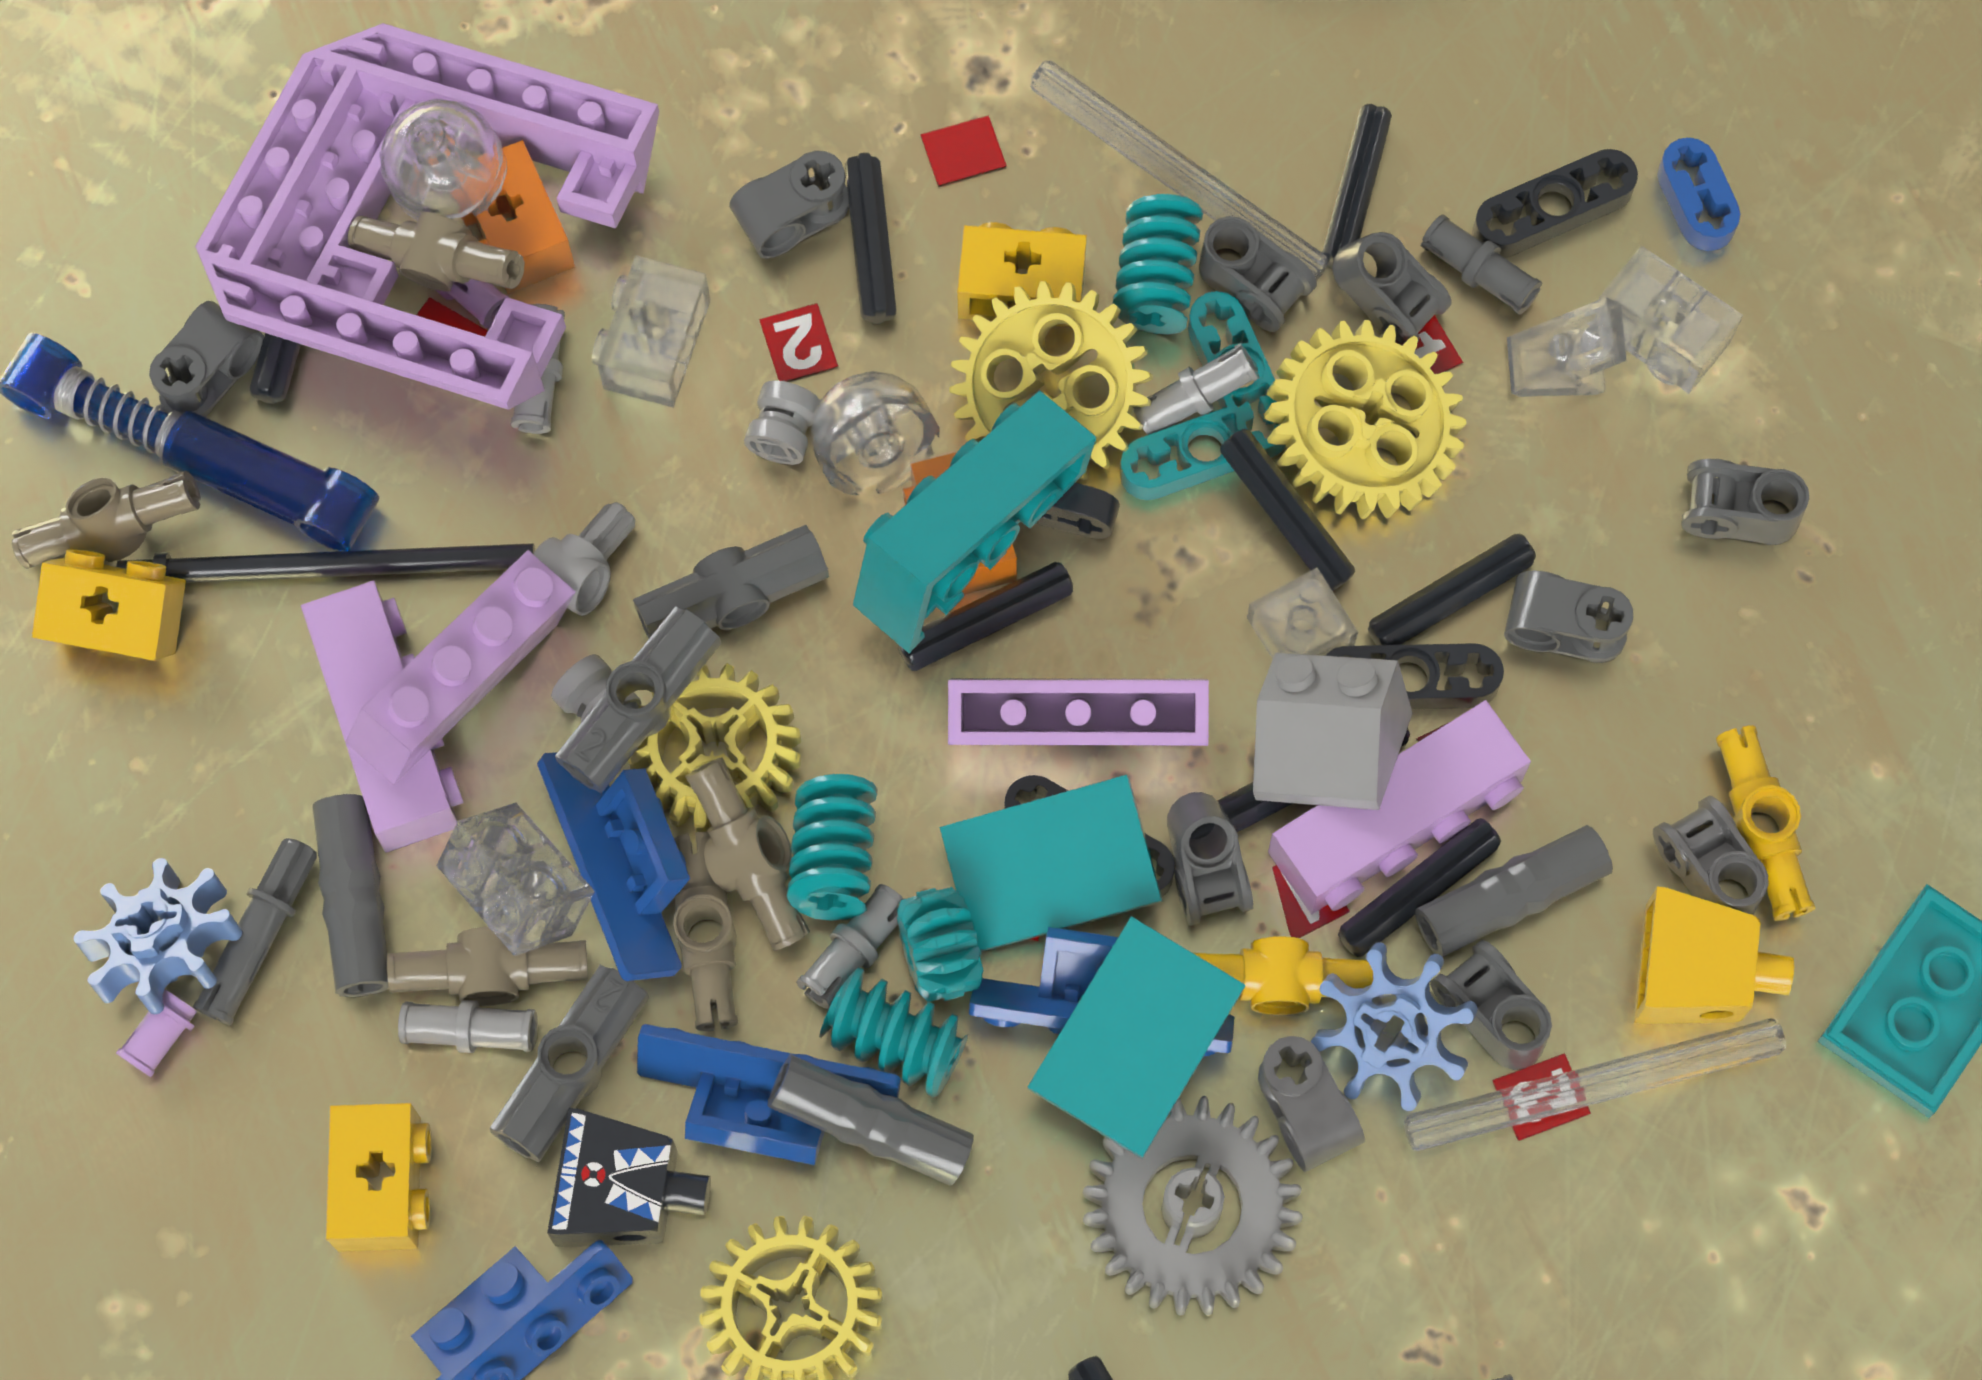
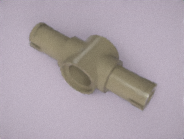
(436, 252)
(106, 519)
(747, 853)
(710, 961)
(484, 969)

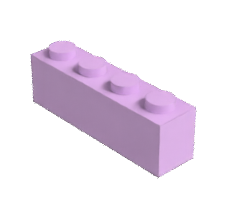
(358, 657)
(459, 667)
(1078, 711)
(1427, 797)

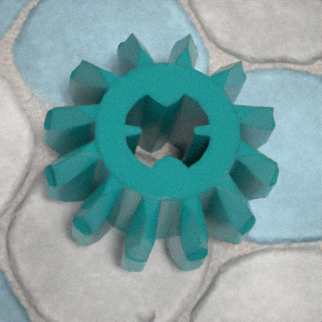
(940, 944)

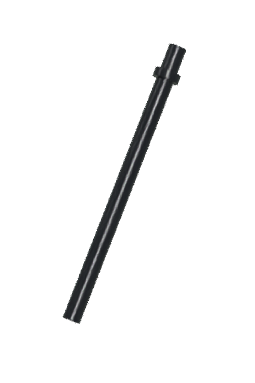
(339, 563)

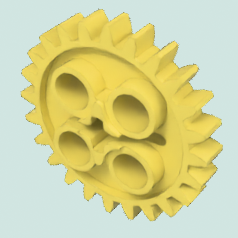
(1021, 335)
(1354, 468)

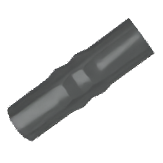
(1513, 891)
(351, 895)
(870, 1120)

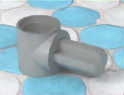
(583, 558)

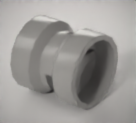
(782, 422)
(584, 686)

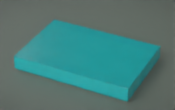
(1052, 863)
(1917, 1005)
(1136, 1037)

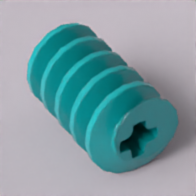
(1157, 262)
(831, 846)
(894, 1032)

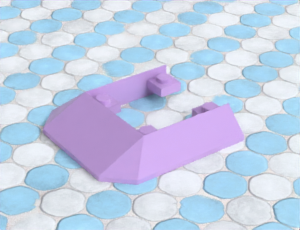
(284, 222)

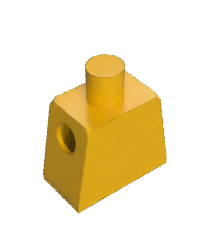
(1703, 962)

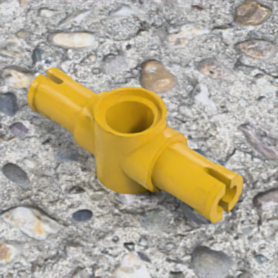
(1759, 792)
(1285, 975)

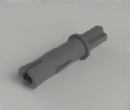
(259, 927)

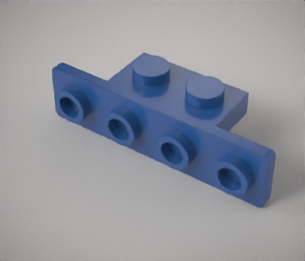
(627, 860)
(1067, 971)
(734, 1090)
(516, 1317)

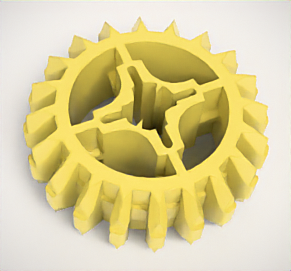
(747, 710)
(805, 1277)

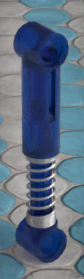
(321, 503)

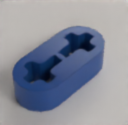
(1710, 188)

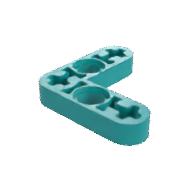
(1219, 424)

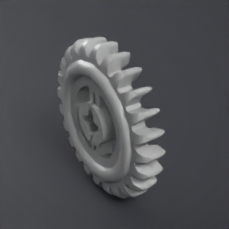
(1169, 1266)

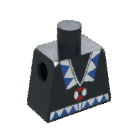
(618, 1184)

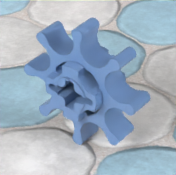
(157, 936)
(1416, 1042)

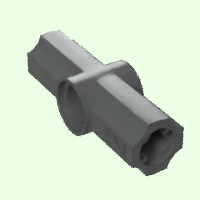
(738, 584)
(614, 731)
(544, 1096)

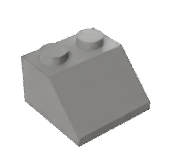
(1329, 730)

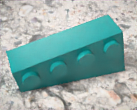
(968, 516)

